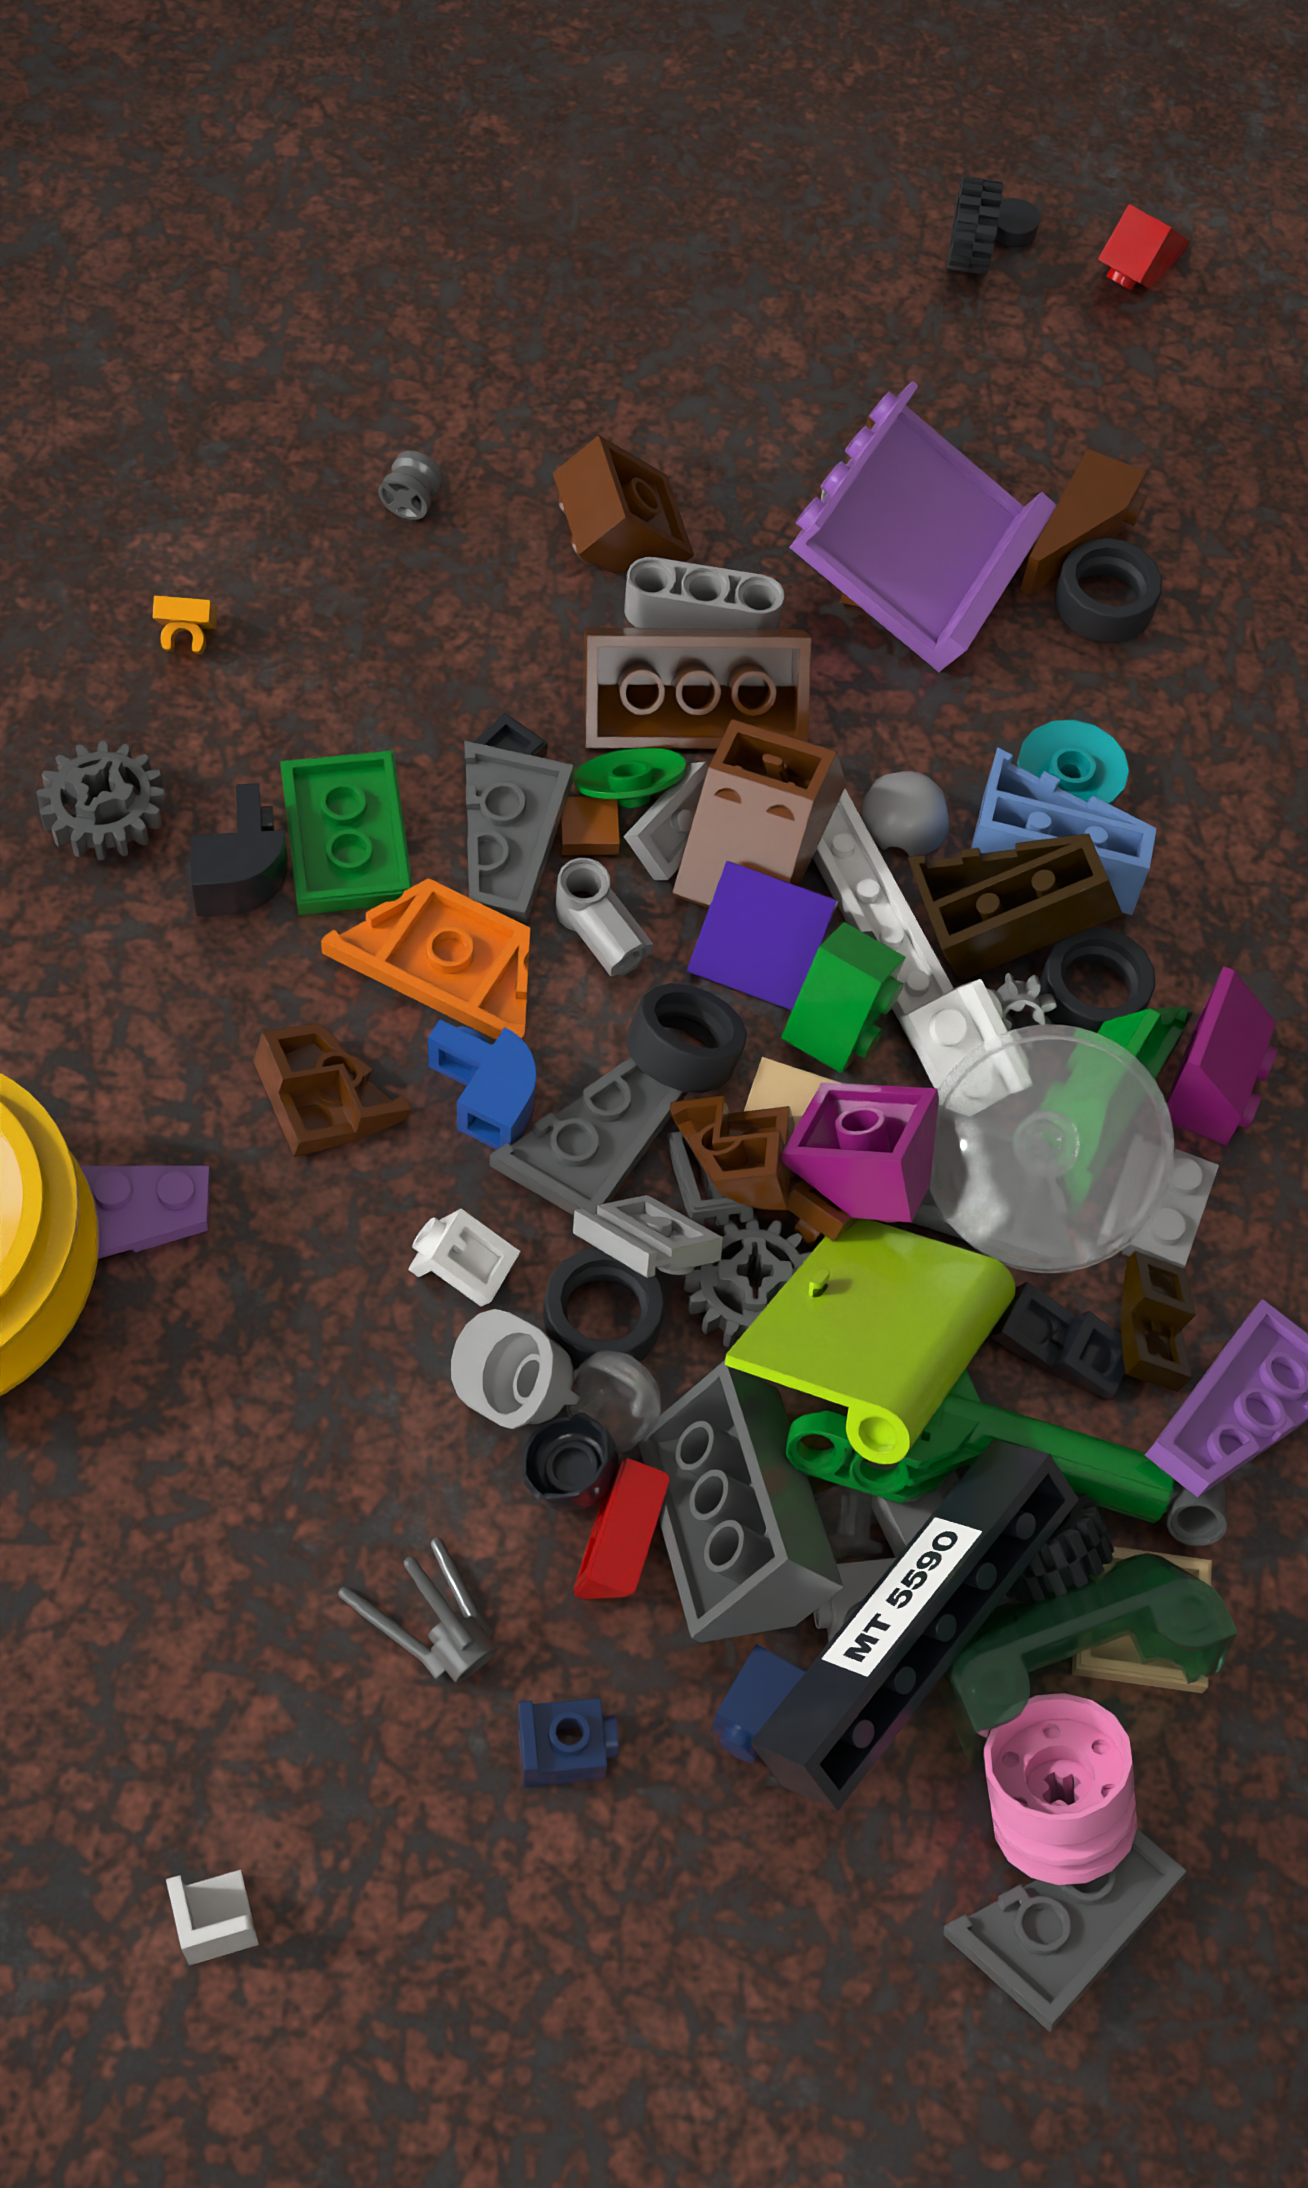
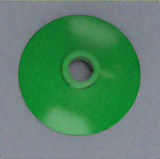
(630, 775)

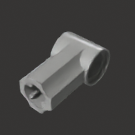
(601, 919)

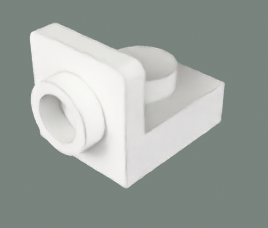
(464, 1255)

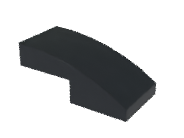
(1065, 1345)

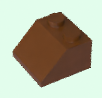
(619, 508)

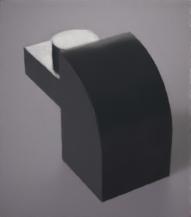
(242, 868)

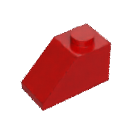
(1141, 249)

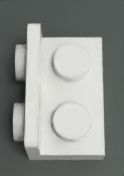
(953, 1027)

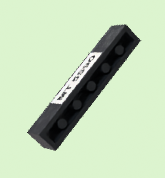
(914, 1623)

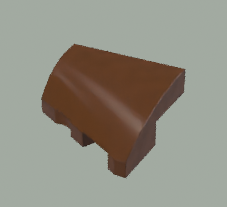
(321, 1090)
(739, 1149)

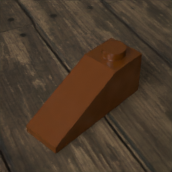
(1093, 507)

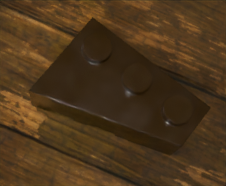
(1013, 900)

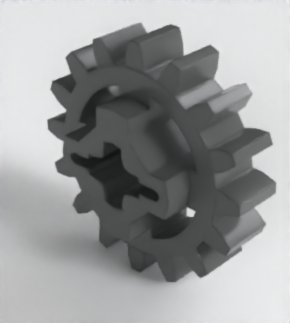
(102, 800)
(725, 1289)

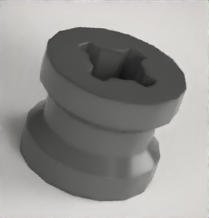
(411, 485)

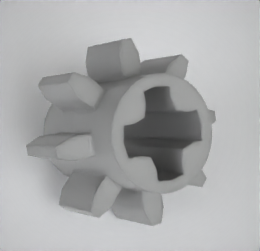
(1016, 994)

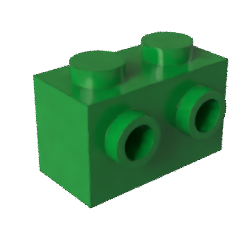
(843, 998)

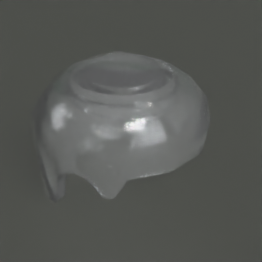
(618, 1396)

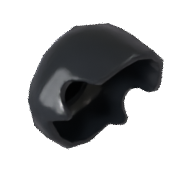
(570, 1463)

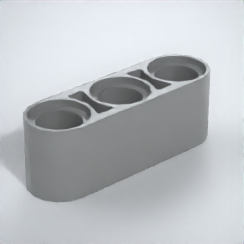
(700, 596)

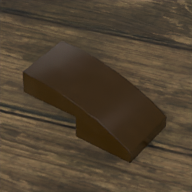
(1153, 1313)

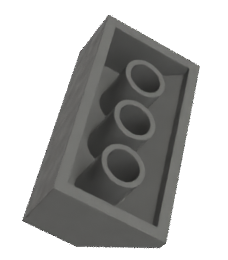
(737, 1511)

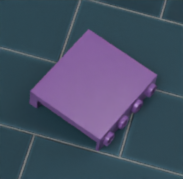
(917, 533)

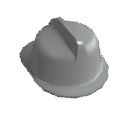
(511, 1370)

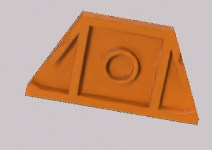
(444, 955)

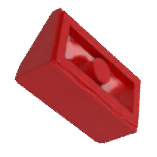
(622, 1532)

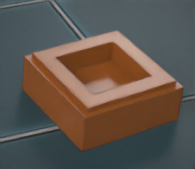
(590, 827)

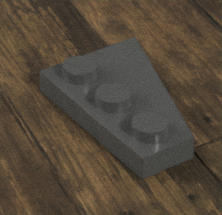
(512, 824)

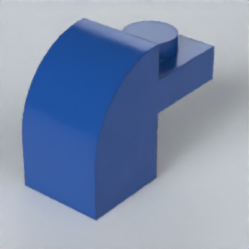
(497, 1077)

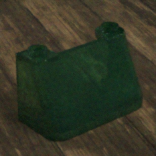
(1145, 1595)

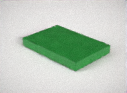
(345, 831)

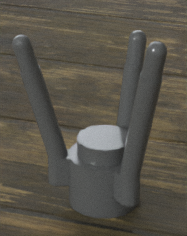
(459, 1640)

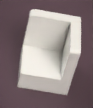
(212, 1916)

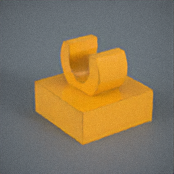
(184, 615)

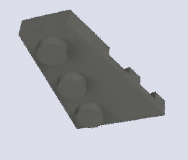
(592, 1143)
(1056, 1940)

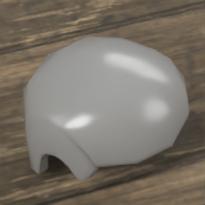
(906, 813)

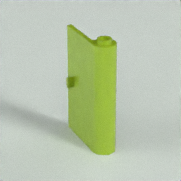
(884, 1334)

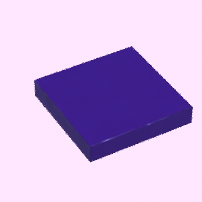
(761, 934)

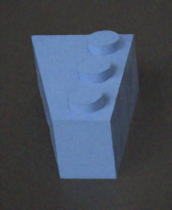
(1033, 808)

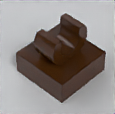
(816, 1215)

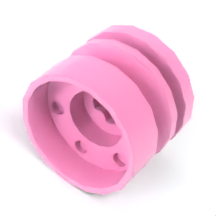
(1062, 1789)

